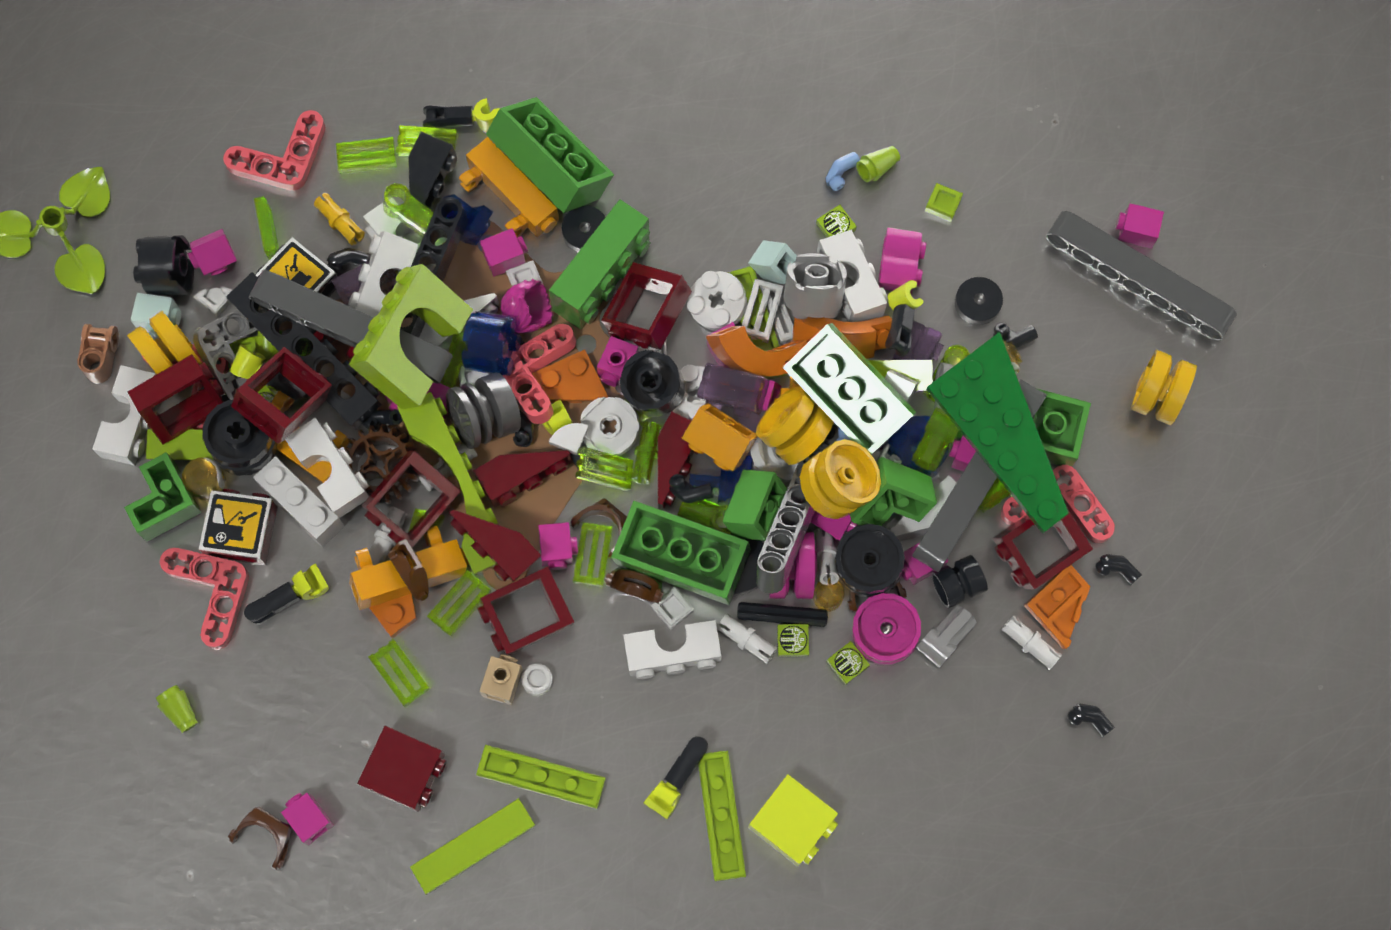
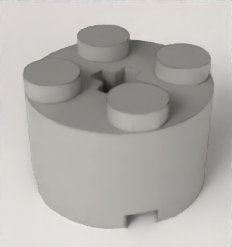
(814, 286)

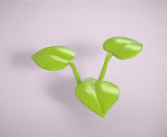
(79, 269)

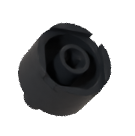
(164, 265)
(636, 387)

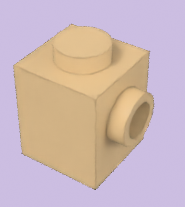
(501, 679)

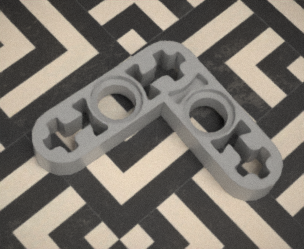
(221, 349)

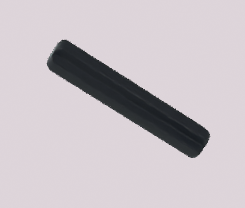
(782, 614)

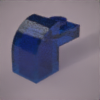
(477, 222)
(722, 485)

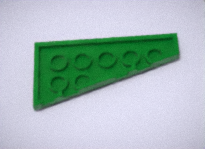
(993, 416)

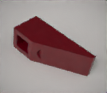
(672, 456)
(513, 473)
(504, 546)

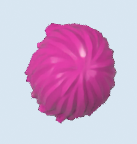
(529, 305)

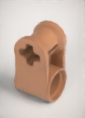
(97, 346)

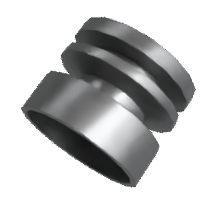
(483, 410)

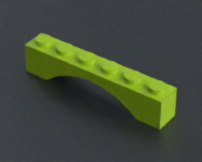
(429, 428)

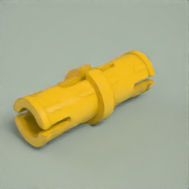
(339, 219)

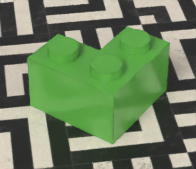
(900, 492)
(167, 504)
(754, 504)

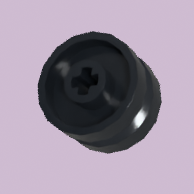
(236, 442)
(864, 542)

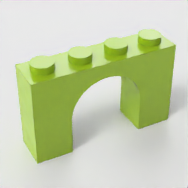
(380, 352)

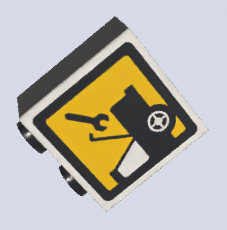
(302, 267)

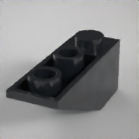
(428, 167)

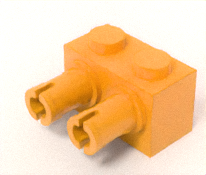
(719, 437)

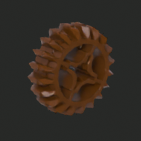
(389, 457)

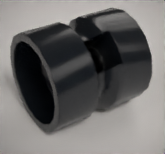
(957, 582)

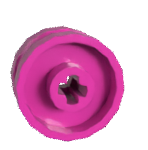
(802, 572)
(881, 611)

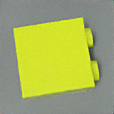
(794, 821)

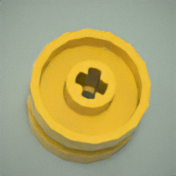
(164, 349)
(1167, 389)
(794, 426)
(840, 479)

